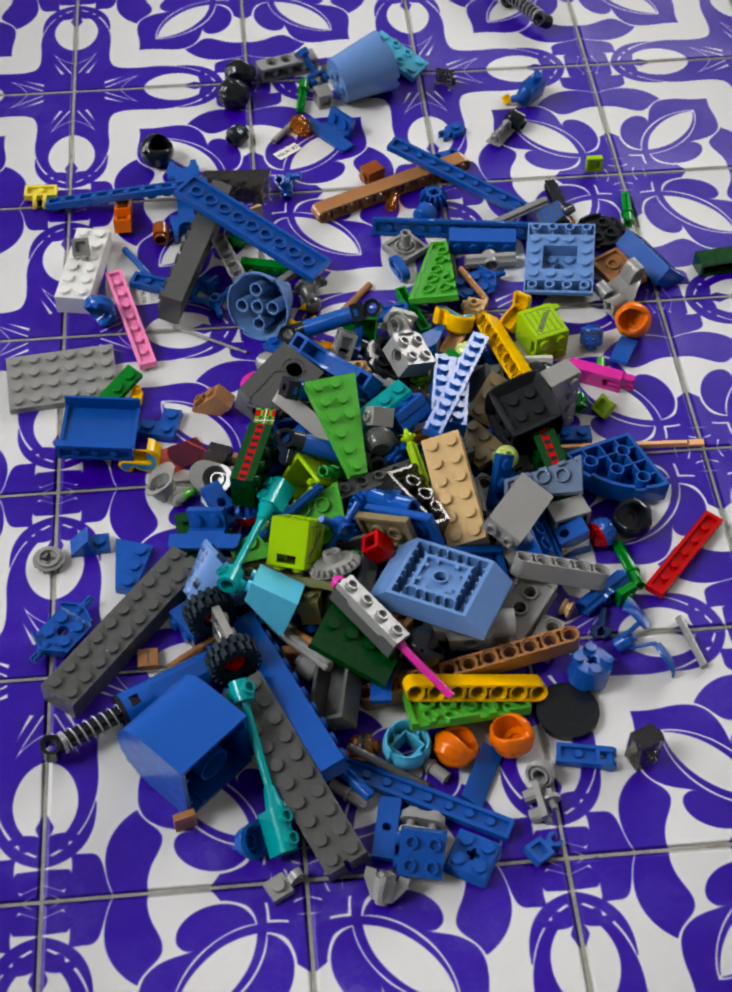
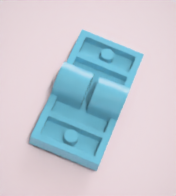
(408, 62)

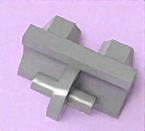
(542, 812)

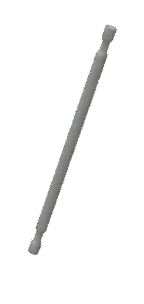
(210, 339)

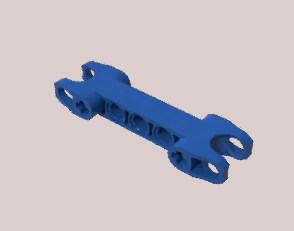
(181, 222)

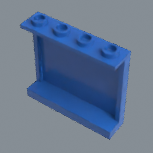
(99, 428)

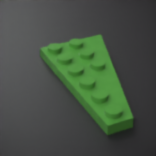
(436, 277)
(338, 411)
(326, 504)
(444, 714)

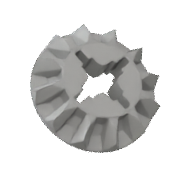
(42, 556)

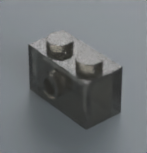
(644, 746)

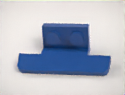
(335, 130)
(209, 524)

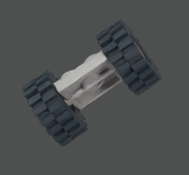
(233, 654)

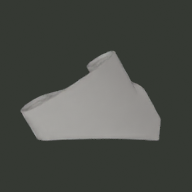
(621, 288)

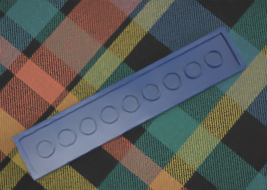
(252, 227)

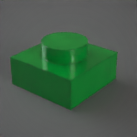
(624, 593)

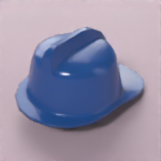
(250, 841)

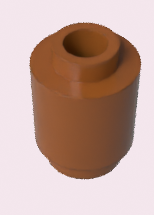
(161, 232)

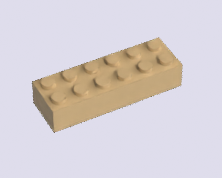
(455, 489)

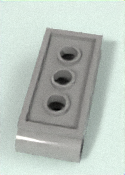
(530, 602)

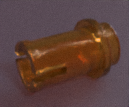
(391, 203)

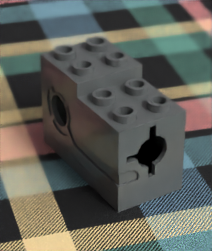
(266, 380)

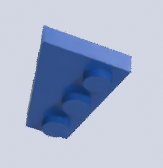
(131, 564)

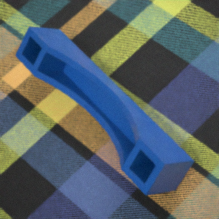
(333, 364)

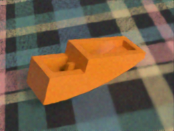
(123, 216)

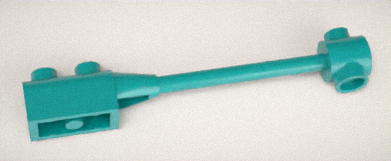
(272, 502)
(276, 819)

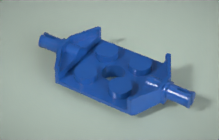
(484, 278)
(69, 617)

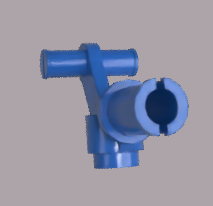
(285, 183)

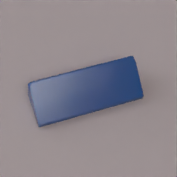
(481, 775)

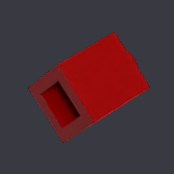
(377, 546)

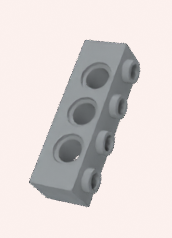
(284, 66)

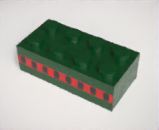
(546, 451)
(252, 464)

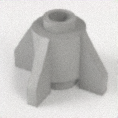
(385, 887)

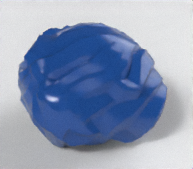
(101, 309)

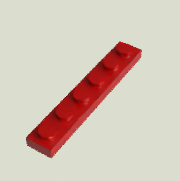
(683, 554)

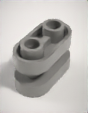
(415, 817)

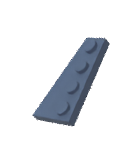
(558, 479)

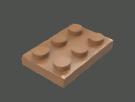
(611, 263)

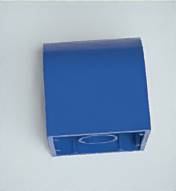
(188, 743)

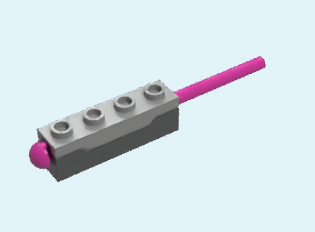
(378, 624)

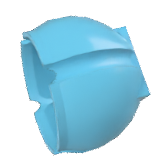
(400, 734)

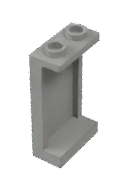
(517, 512)

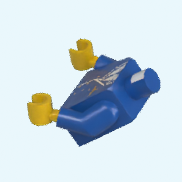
(529, 91)

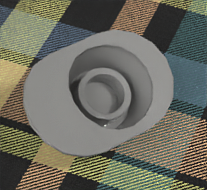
(206, 472)
(161, 482)

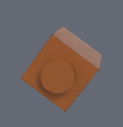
(371, 172)

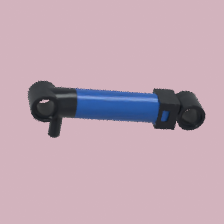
(330, 321)
(316, 447)

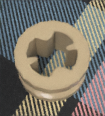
(566, 608)

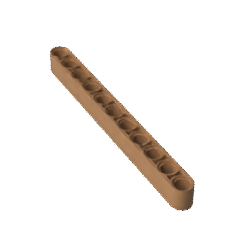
(381, 189)
(497, 656)

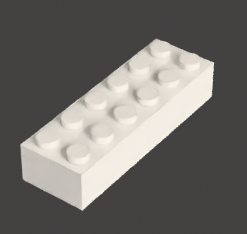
(83, 273)

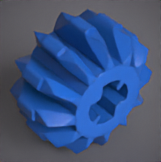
(434, 195)

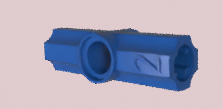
(392, 498)
(595, 599)

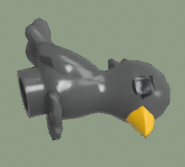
(308, 292)

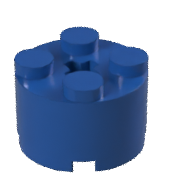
(589, 668)

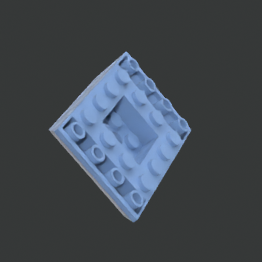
(559, 259)
(461, 603)

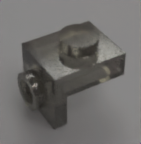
(445, 77)

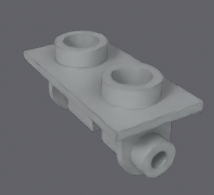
(501, 134)

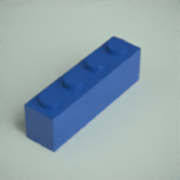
(481, 239)

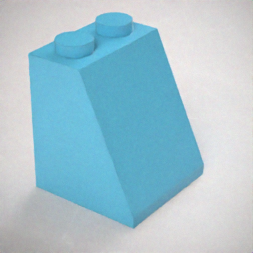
(273, 597)

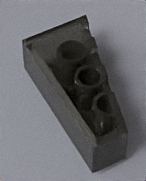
(247, 185)
(413, 485)

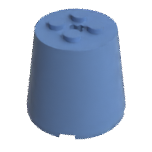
(364, 69)

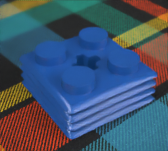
(480, 868)

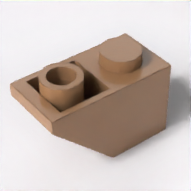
(214, 401)

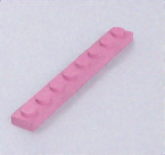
(131, 319)

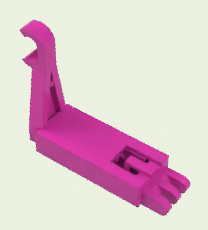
(603, 376)

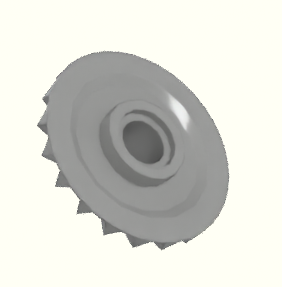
(334, 563)

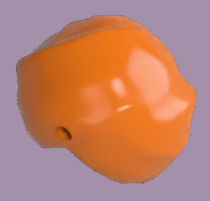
(633, 319)
(511, 735)
(455, 746)

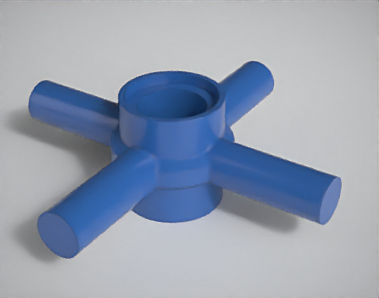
(341, 526)

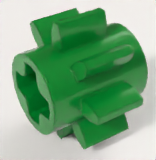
(581, 403)

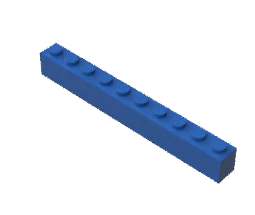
(294, 700)

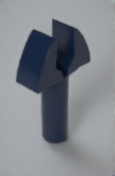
(601, 626)

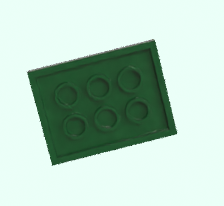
(350, 648)

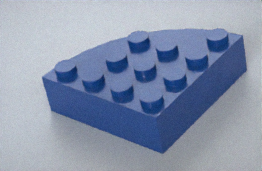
(620, 470)

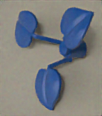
(628, 638)

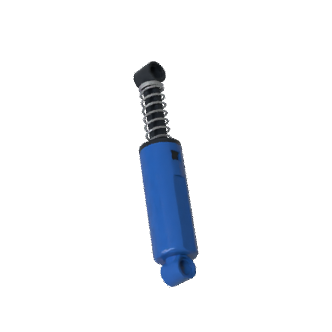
(125, 707)

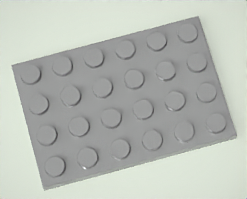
(44, 379)

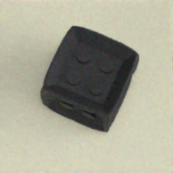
(521, 408)

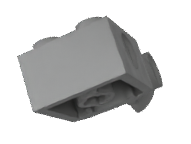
(406, 348)

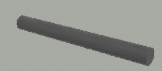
(384, 764)

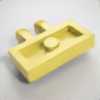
(40, 192)

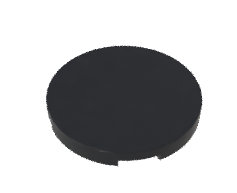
(607, 230)
(378, 361)
(567, 712)

